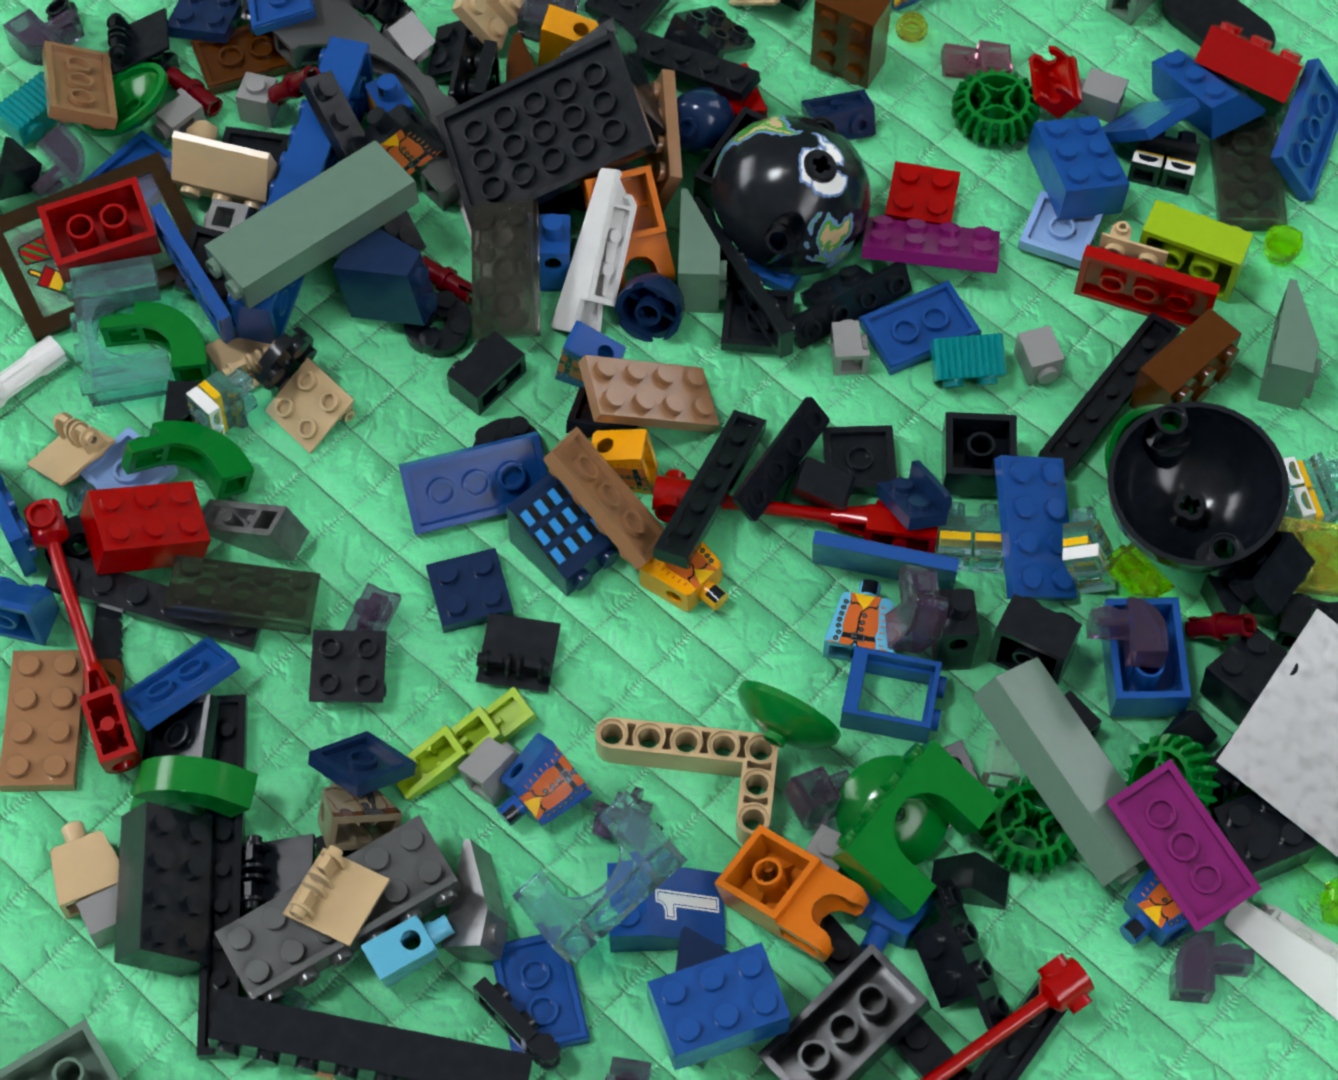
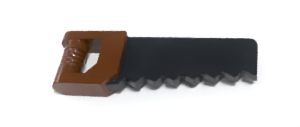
(108, 645)

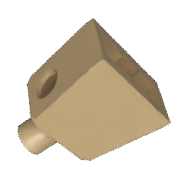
(82, 866)

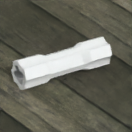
(36, 362)

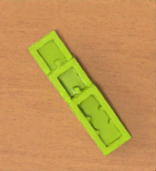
(449, 747)

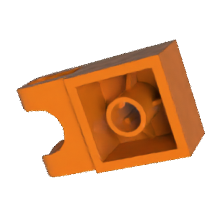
(648, 233)
(788, 891)

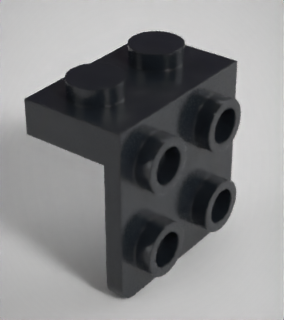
(708, 31)

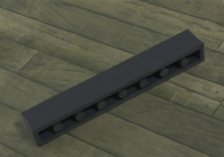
(351, 1046)

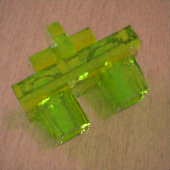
(1137, 573)

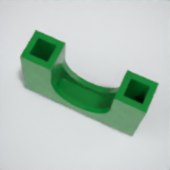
(870, 848)

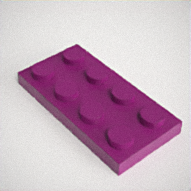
(931, 244)
(1183, 845)

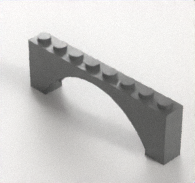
(302, 45)

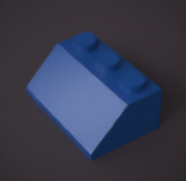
(1220, 101)
(26, 611)

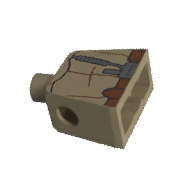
(355, 821)

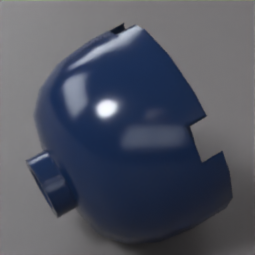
(702, 119)
(650, 307)

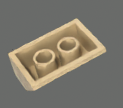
(221, 170)

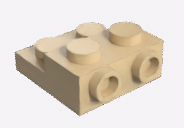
(488, 17)

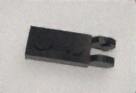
(517, 1025)

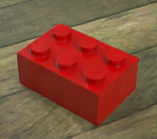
(1251, 61)
(99, 227)
(143, 526)

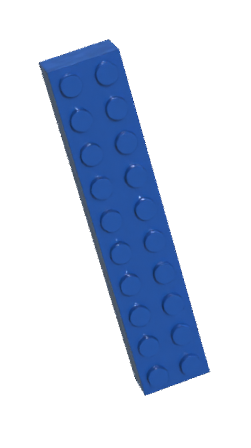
(305, 159)

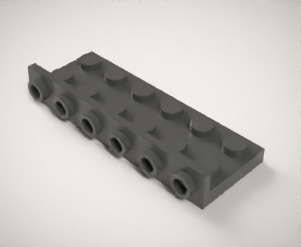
(280, 953)

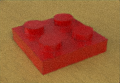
(922, 193)

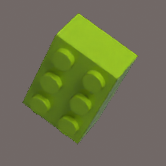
(1198, 245)

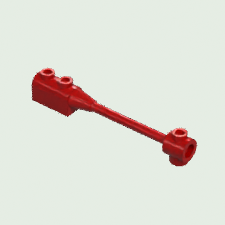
(871, 521)
(102, 699)
(1061, 987)

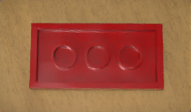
(1143, 287)

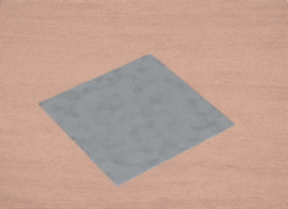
(1291, 735)

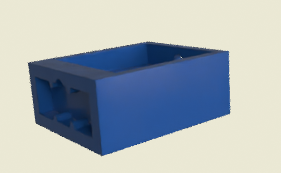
(897, 667)

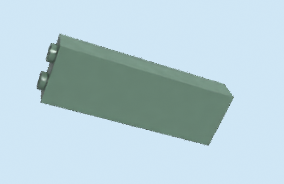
(311, 224)
(1062, 766)

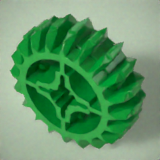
(995, 119)
(1187, 757)
(1006, 840)

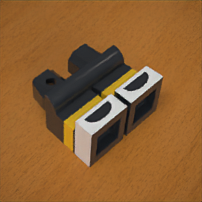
(1176, 155)

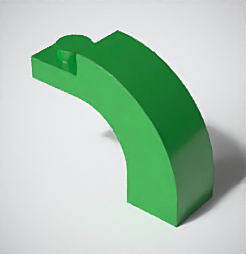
(163, 327)
(195, 448)
(194, 782)

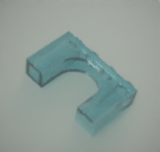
(97, 293)
(644, 863)

